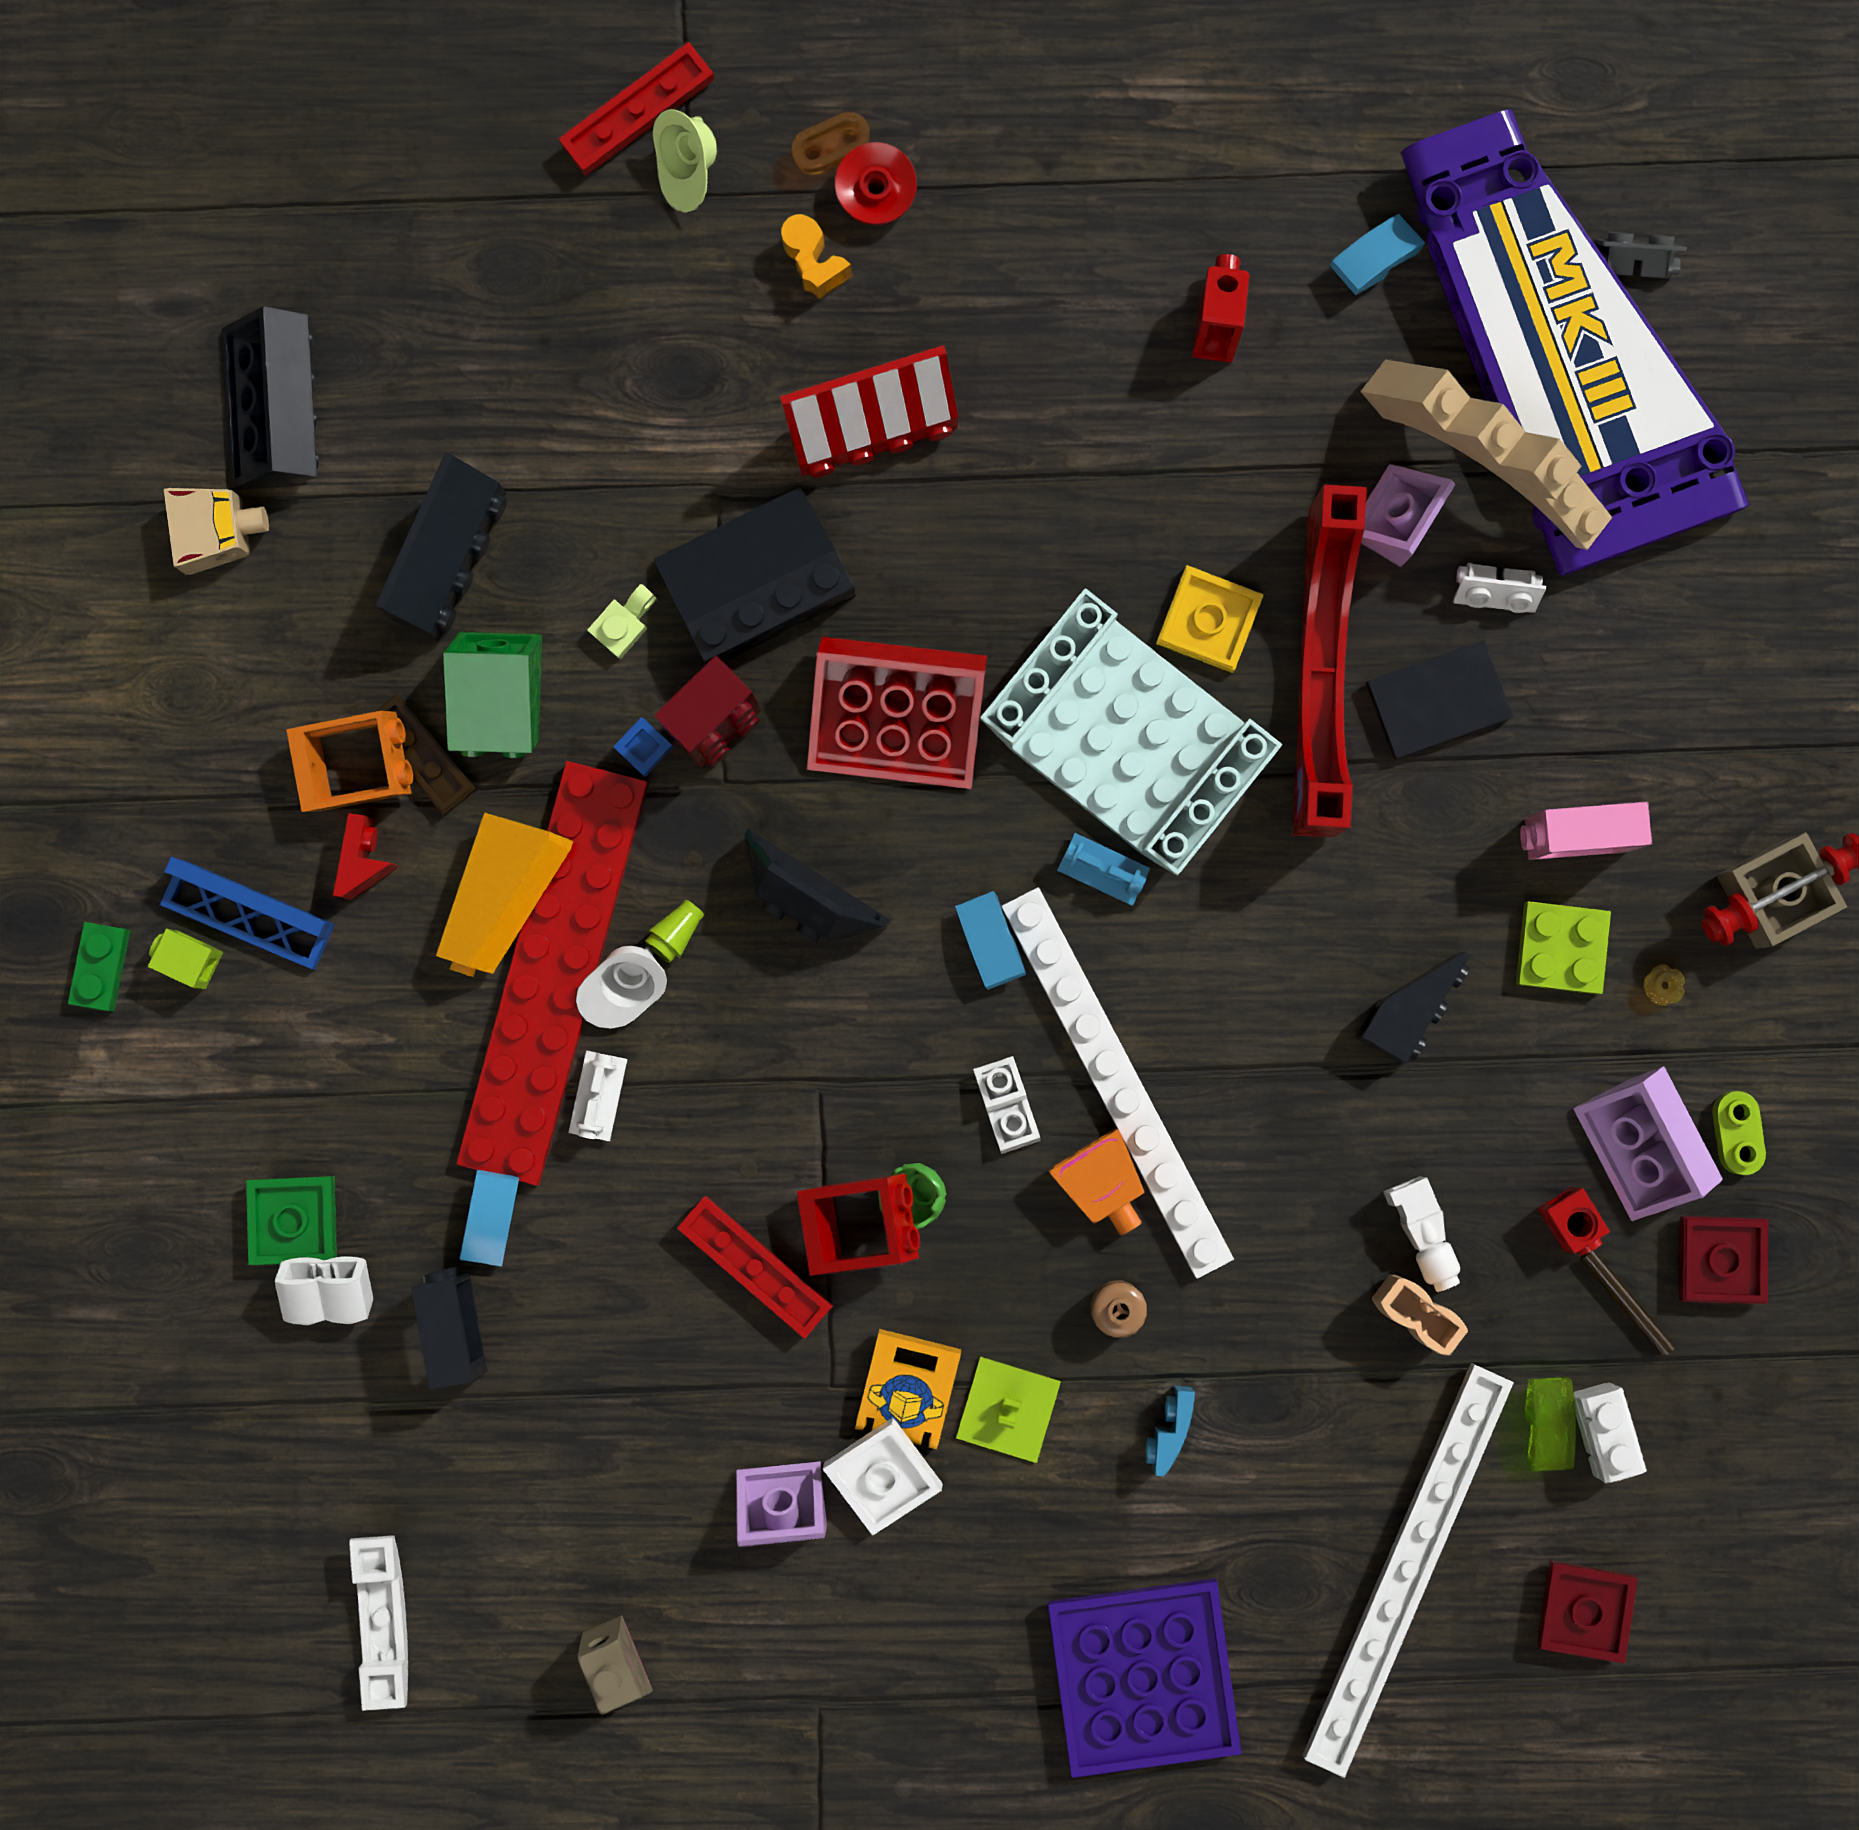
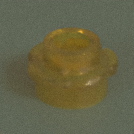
(1654, 989)

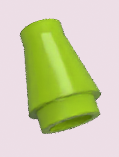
(674, 931)

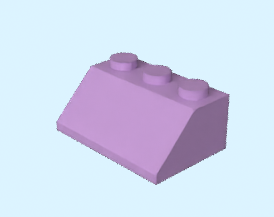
(1648, 1144)

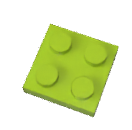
(1563, 948)

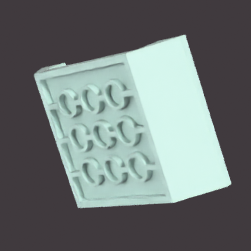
(1128, 735)

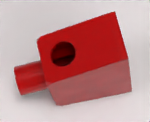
(1221, 310)

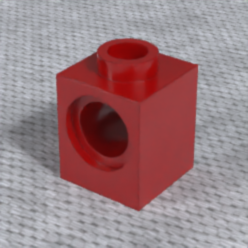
(1556, 1215)

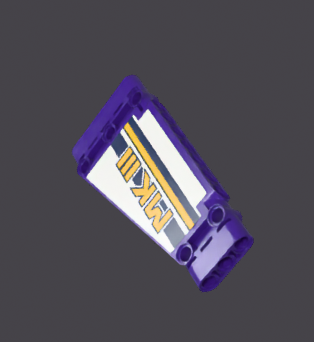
(1566, 342)

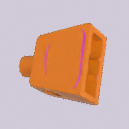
(1102, 1181)

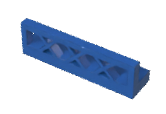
(250, 898)

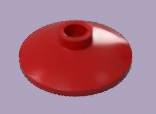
(875, 164)

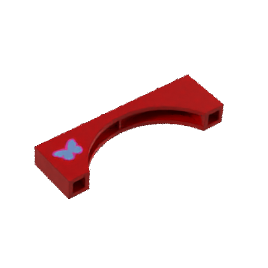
(1321, 768)

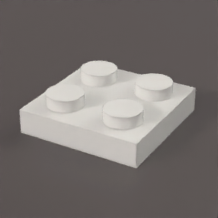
(882, 1476)

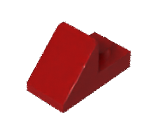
(354, 870)

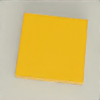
(1209, 619)

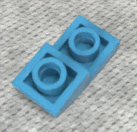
(1376, 253)
(990, 940)
(489, 1218)
(1167, 1442)

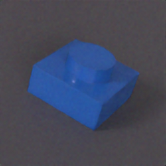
(643, 746)

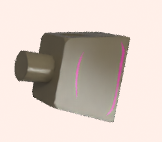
(613, 1667)

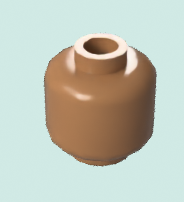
(1114, 1294)

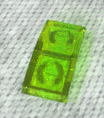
(1552, 1422)

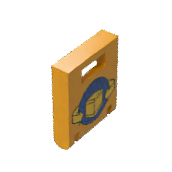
(906, 1392)

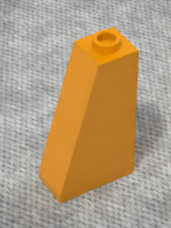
(499, 891)

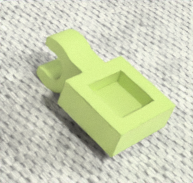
(620, 626)

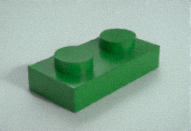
(99, 966)

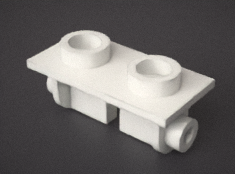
(1517, 591)
(597, 1096)

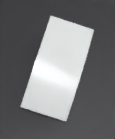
(1007, 1105)

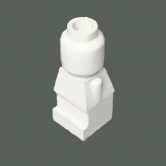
(1424, 1226)

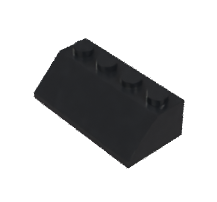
(269, 400)
(442, 548)

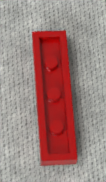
(636, 108)
(755, 1266)

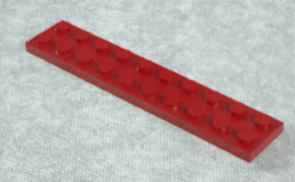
(553, 955)

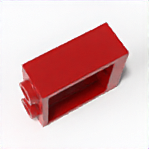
(822, 1233)

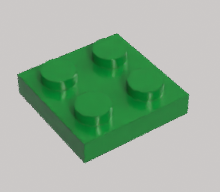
(291, 1219)

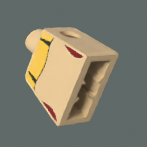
(209, 527)

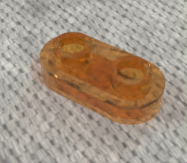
(828, 141)

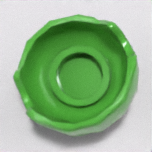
(927, 1192)

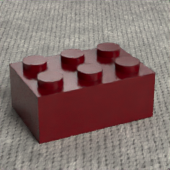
(710, 713)

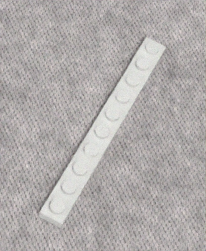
(1117, 1083)
(1407, 1570)

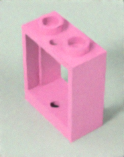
(1586, 831)

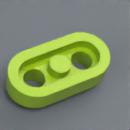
(1735, 1134)

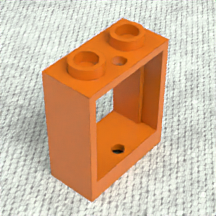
(311, 768)

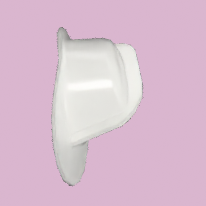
(621, 987)

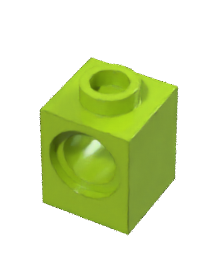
(184, 958)

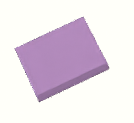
(1402, 511)
(780, 1504)

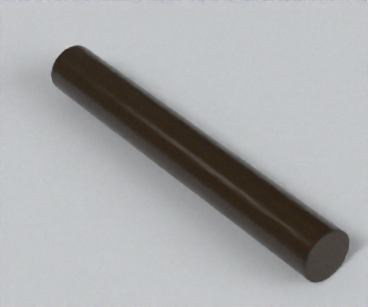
(1628, 1303)

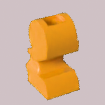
(804, 243)

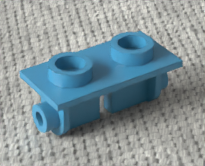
(1103, 869)

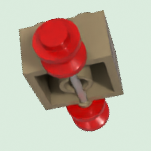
(1782, 890)

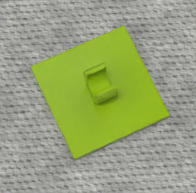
(1008, 1409)

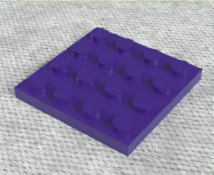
(1144, 1677)

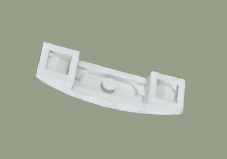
(382, 1622)

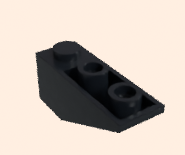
(1402, 1017)

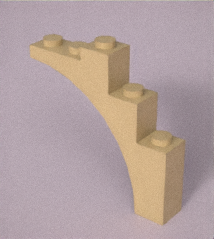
(1489, 434)

